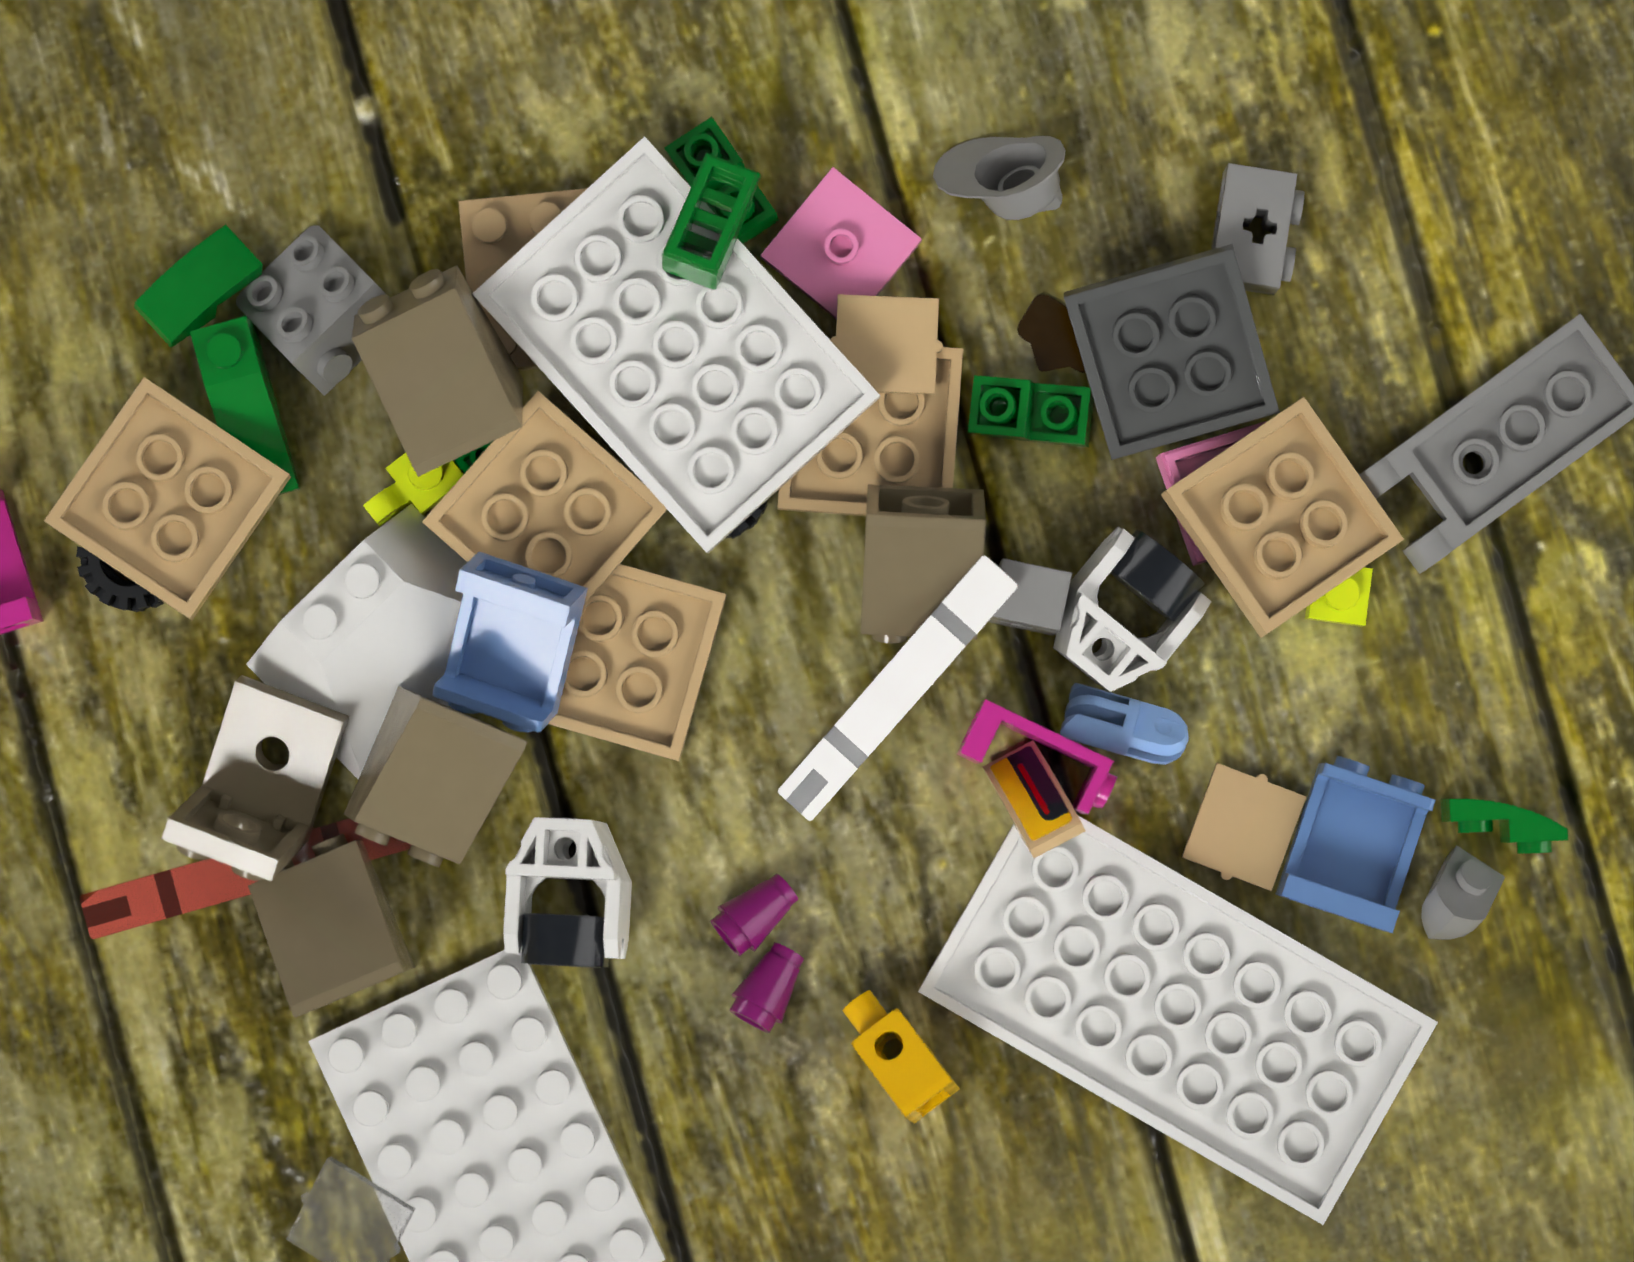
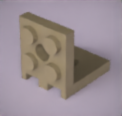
(251, 808)

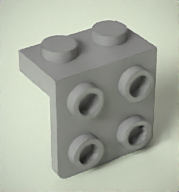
(309, 306)

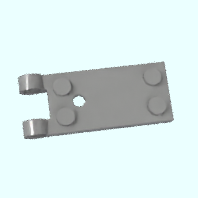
(1523, 426)

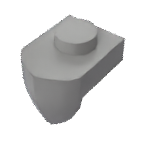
(1459, 896)

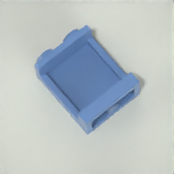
(511, 643)
(1355, 843)

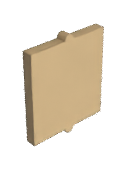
(890, 340)
(1243, 826)

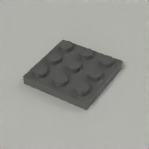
(1171, 352)

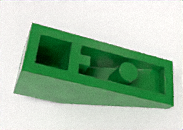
(242, 390)

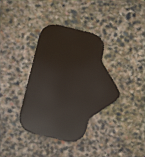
(1051, 335)

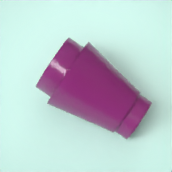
(753, 914)
(767, 988)

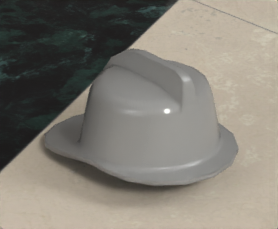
(1006, 172)

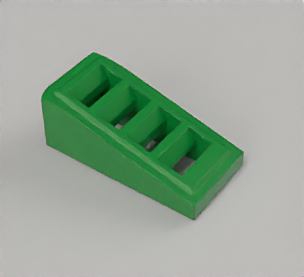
(694, 267)

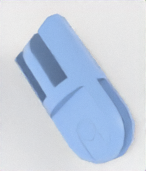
(1124, 725)

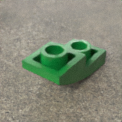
(687, 155)
(196, 284)
(1031, 411)
(1517, 825)

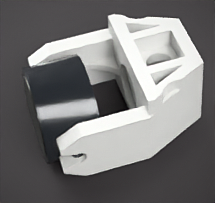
(1153, 577)
(563, 937)

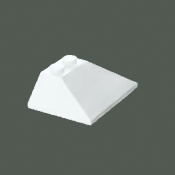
(368, 628)

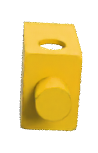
(913, 1078)

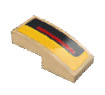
(1034, 799)

